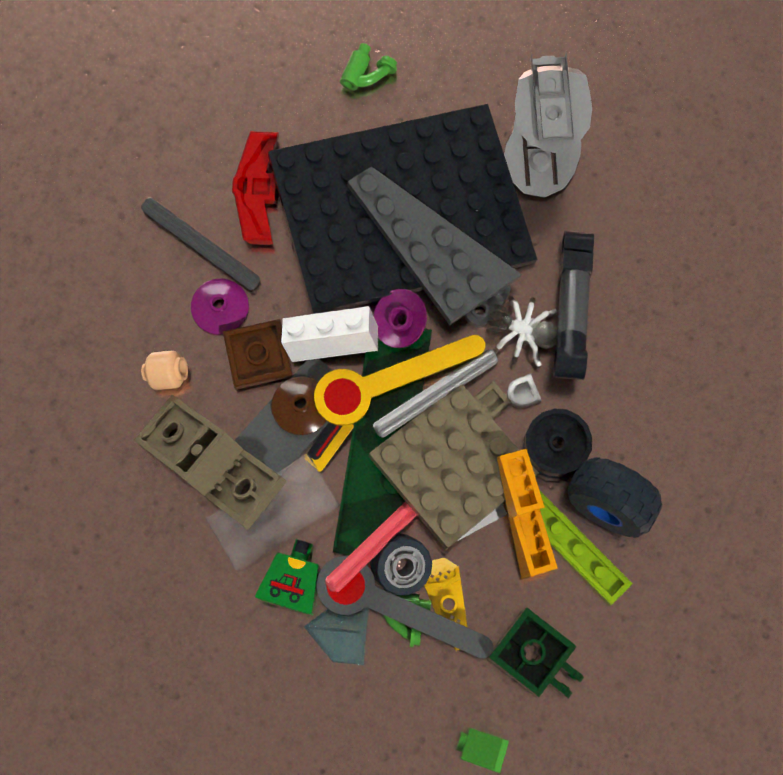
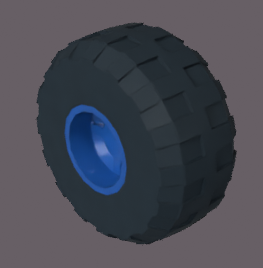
(615, 497)

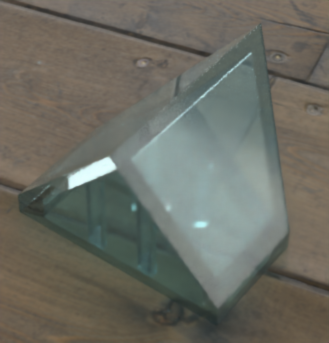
(341, 635)

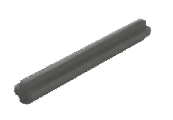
(200, 243)

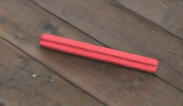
(370, 548)

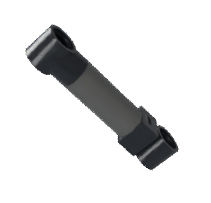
(575, 276)

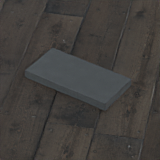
(271, 443)

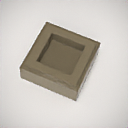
(493, 400)

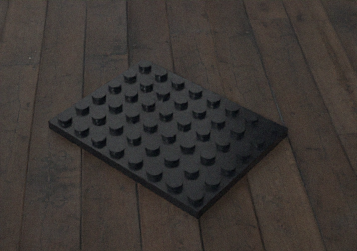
(441, 159)

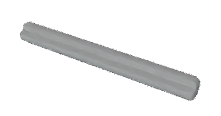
(434, 393)

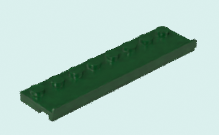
(367, 494)

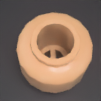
(164, 370)

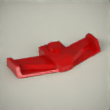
(255, 187)

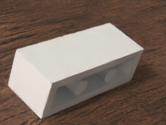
(330, 334)

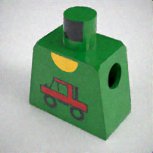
(291, 580)

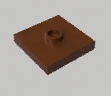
(257, 354)

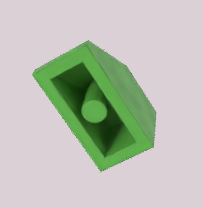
(482, 749)

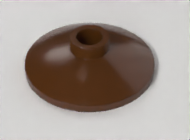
(289, 417)

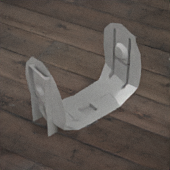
(552, 115)

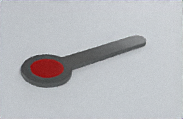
(363, 593)

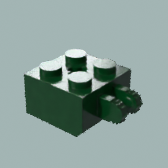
(552, 653)

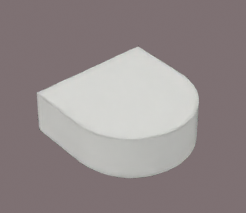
(523, 392)

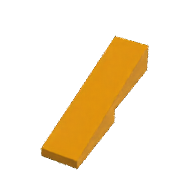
(523, 507)

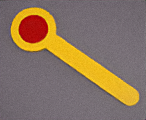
(345, 395)

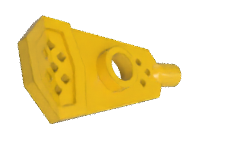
(446, 588)

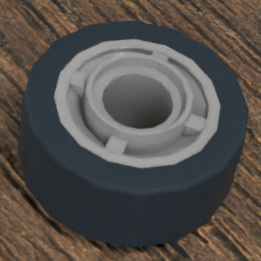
(415, 572)

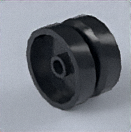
(569, 432)

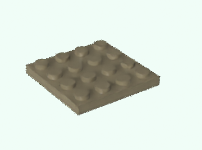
(447, 465)

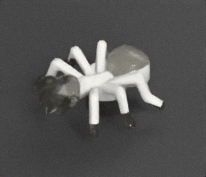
(528, 332)

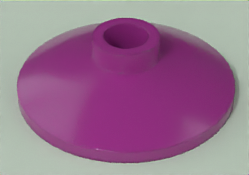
(389, 318)
(221, 319)

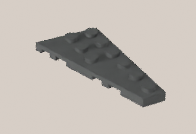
(442, 258)

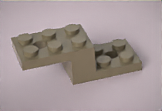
(210, 461)

